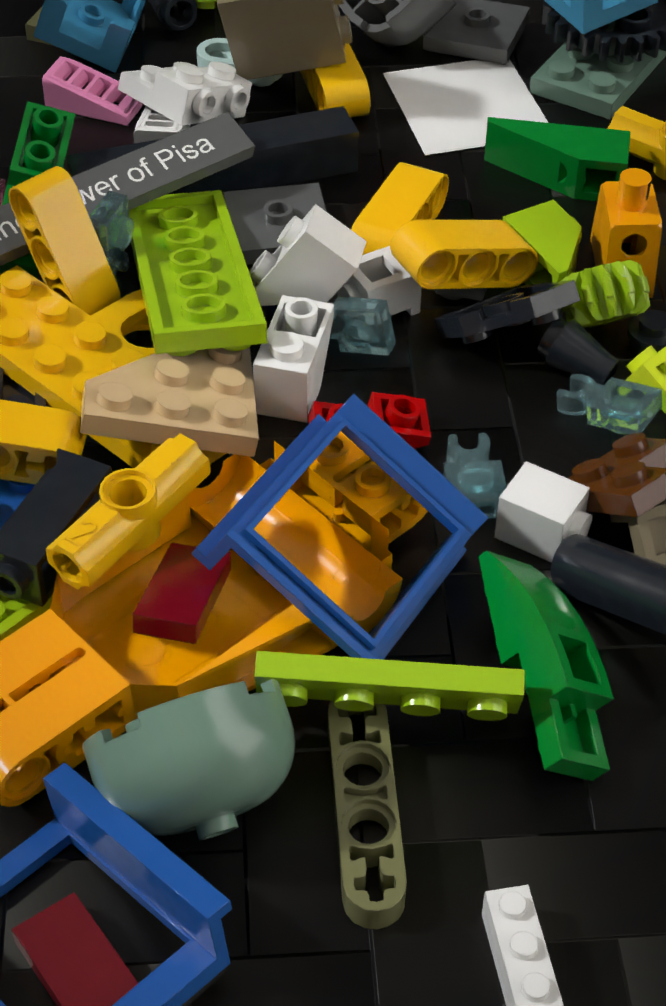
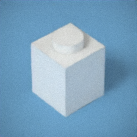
(541, 511)

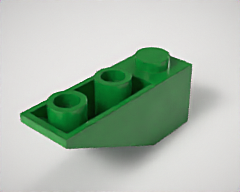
(558, 155)

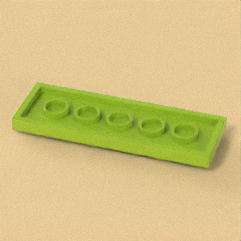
(194, 276)

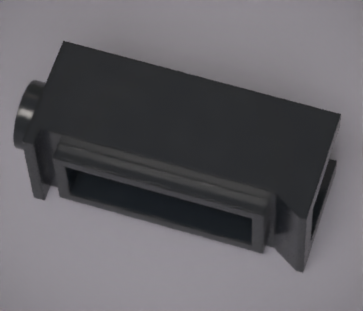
(42, 517)

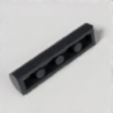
(612, 580)

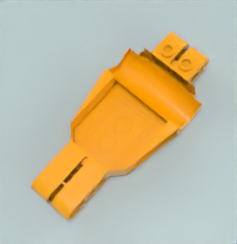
(89, 672)

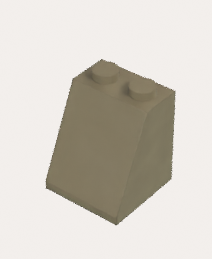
(284, 35)

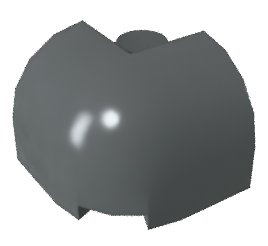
(396, 21)

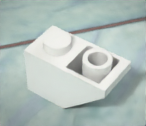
(311, 262)
(293, 360)

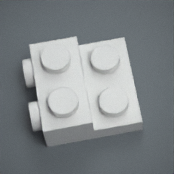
(189, 92)

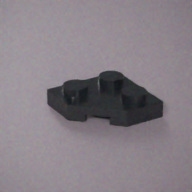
(510, 308)

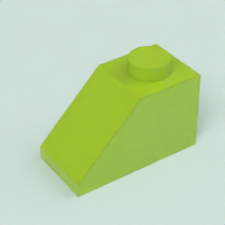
(552, 236)

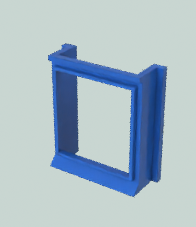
(402, 465)
(142, 869)

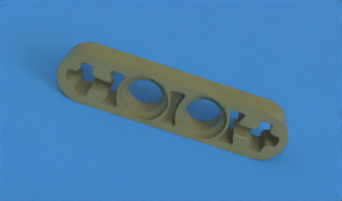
(369, 802)

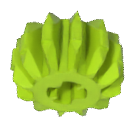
(608, 293)

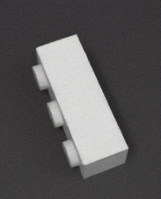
(519, 948)

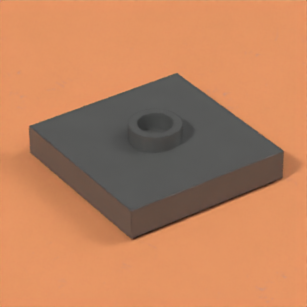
(479, 30)
(264, 212)

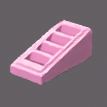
(87, 93)

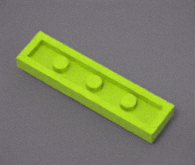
(416, 686)

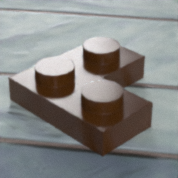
(626, 478)

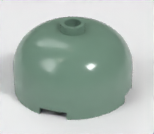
(196, 759)

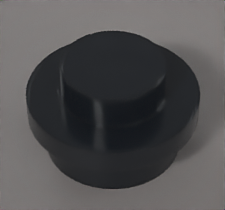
(647, 330)

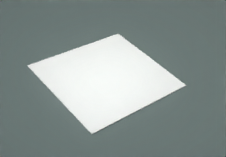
(453, 102)

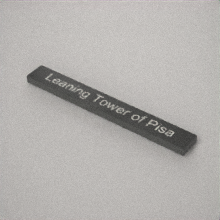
(148, 172)

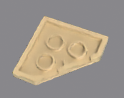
(162, 395)

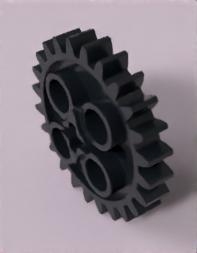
(632, 35)

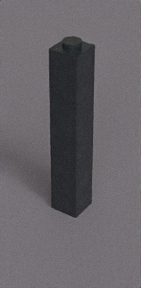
(284, 153)

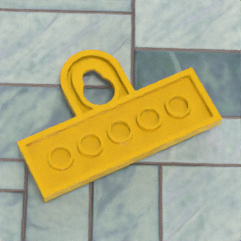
(58, 346)

